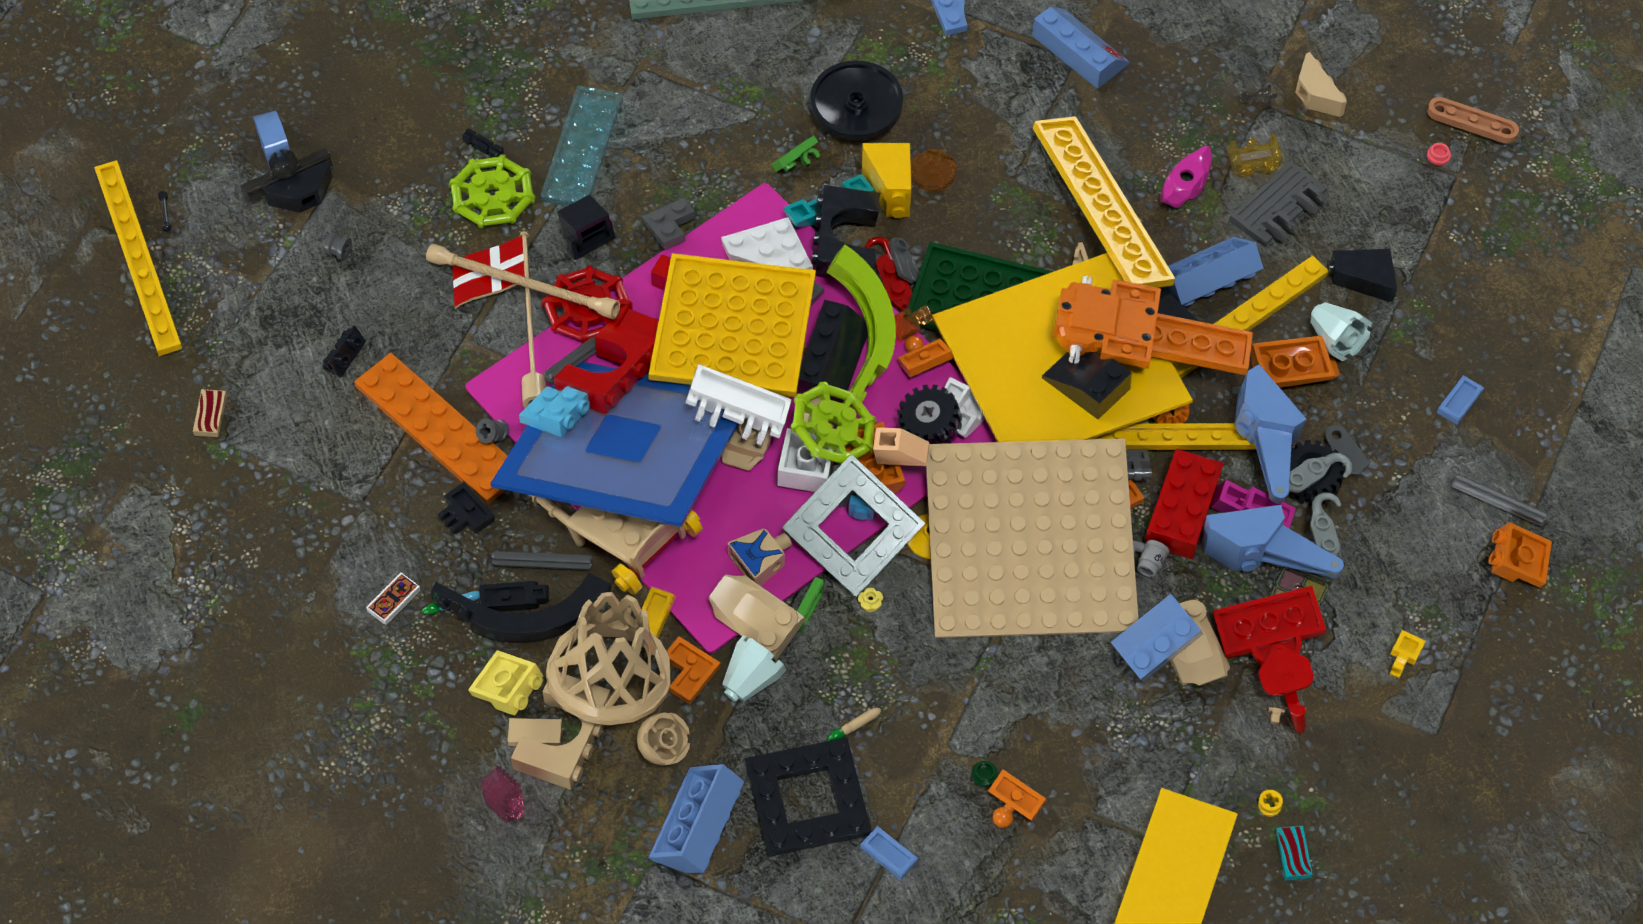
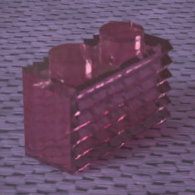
(503, 794)

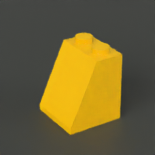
(889, 173)

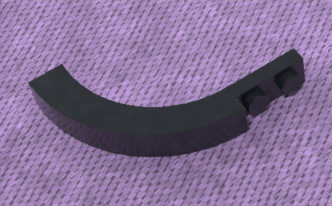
(522, 626)

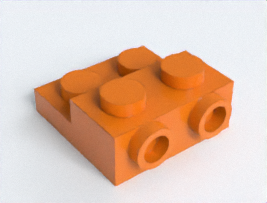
(1520, 555)

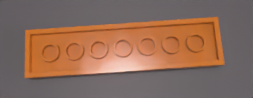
(433, 424)

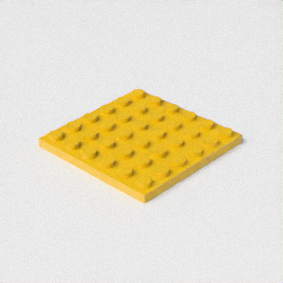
(733, 320)

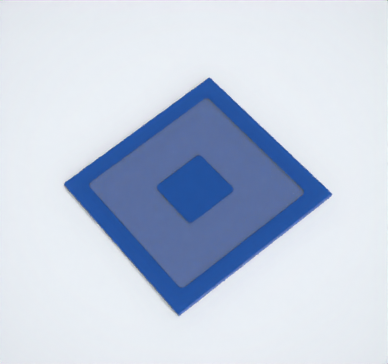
(634, 461)

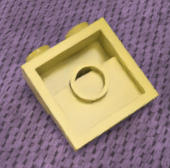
(507, 682)

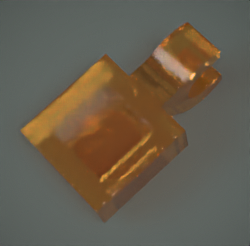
(908, 322)

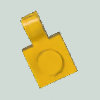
(1406, 650)

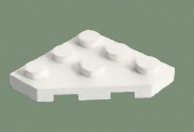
(768, 244)

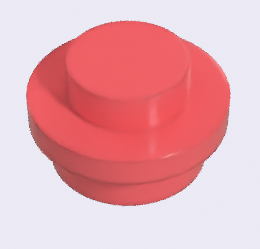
(1439, 154)

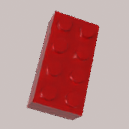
(1184, 502)

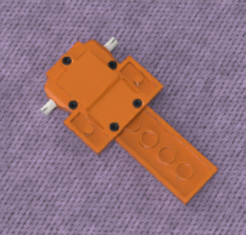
(1131, 330)

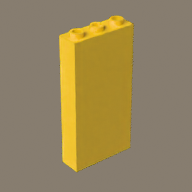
(1177, 862)

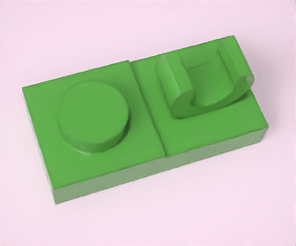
(802, 150)

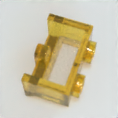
(1255, 156)

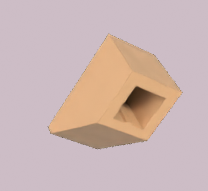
(899, 447)

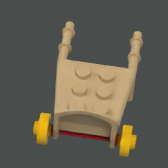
(626, 537)

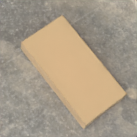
(541, 730)

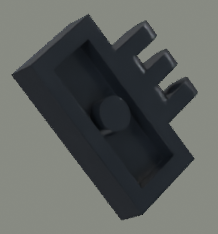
(465, 510)

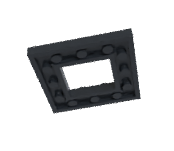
(787, 837)

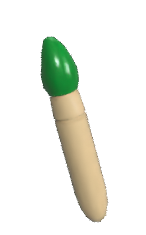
(854, 724)

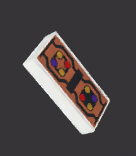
(393, 598)

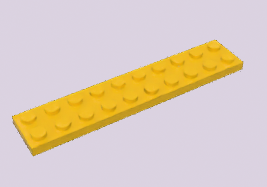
(1103, 202)

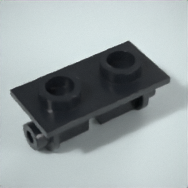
(346, 350)

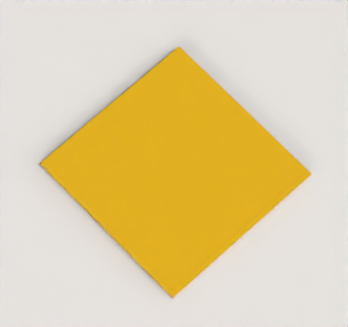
(1009, 343)

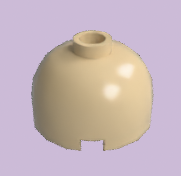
(663, 739)

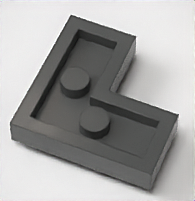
(665, 222)

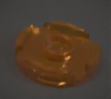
(933, 170)

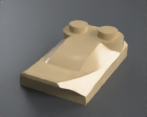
(743, 452)
(755, 613)
(1204, 658)

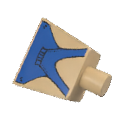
(759, 554)

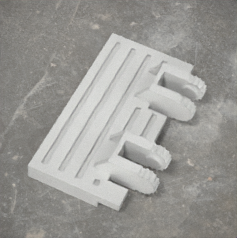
(739, 402)

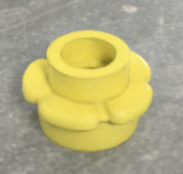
(870, 605)

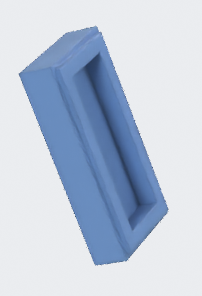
(1460, 400)
(889, 853)

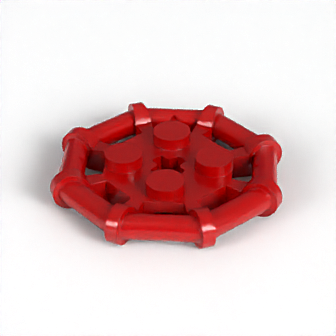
(582, 315)

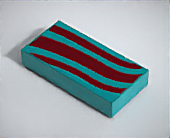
(1293, 853)

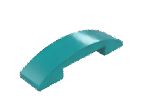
(804, 213)

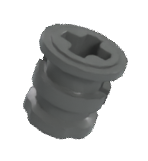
(492, 430)

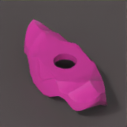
(1176, 190)

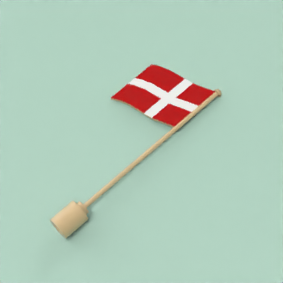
(474, 285)

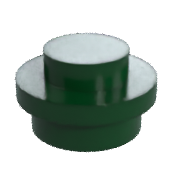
(984, 773)

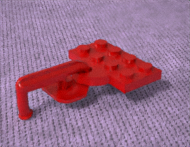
(1273, 634)

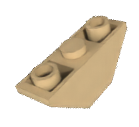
(1318, 89)

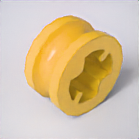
(1275, 797)

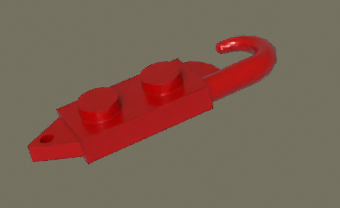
(895, 286)

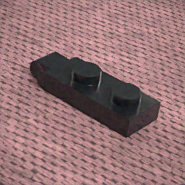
(513, 595)

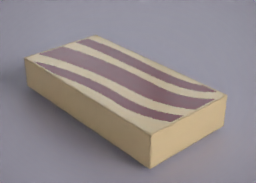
(209, 413)

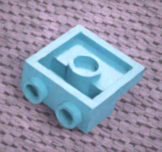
(555, 410)

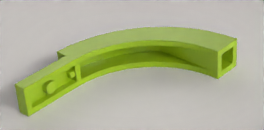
(877, 310)

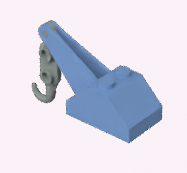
(1273, 425)
(1258, 535)

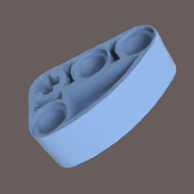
(270, 133)

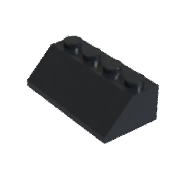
(833, 348)

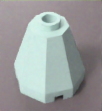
(1341, 329)
(750, 670)

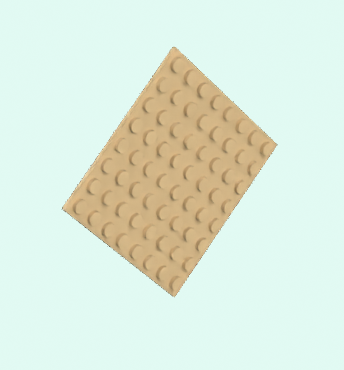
(1030, 538)

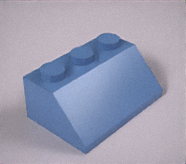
(1157, 638)

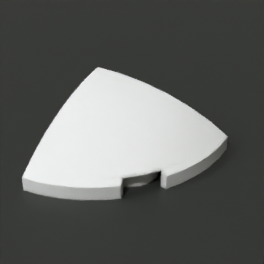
(970, 411)

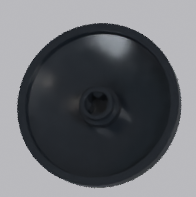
(856, 100)

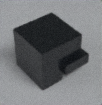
(585, 226)

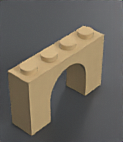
(560, 763)

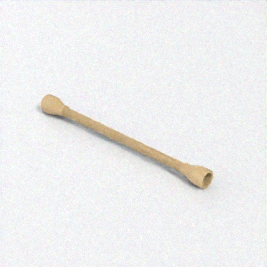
(604, 306)

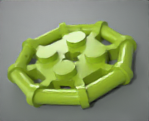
(492, 180)
(839, 413)

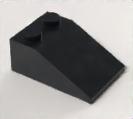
(1091, 382)

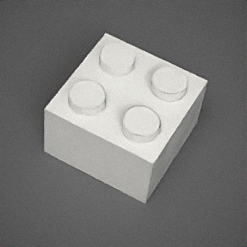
(800, 469)

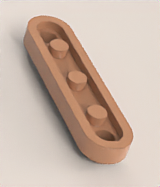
(1473, 120)

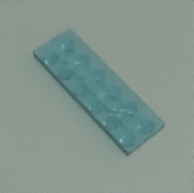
(581, 145)

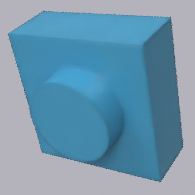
(859, 509)

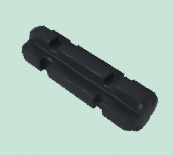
(482, 143)

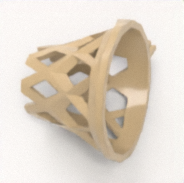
(588, 632)

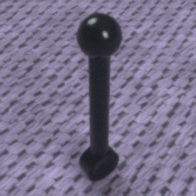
(163, 196)

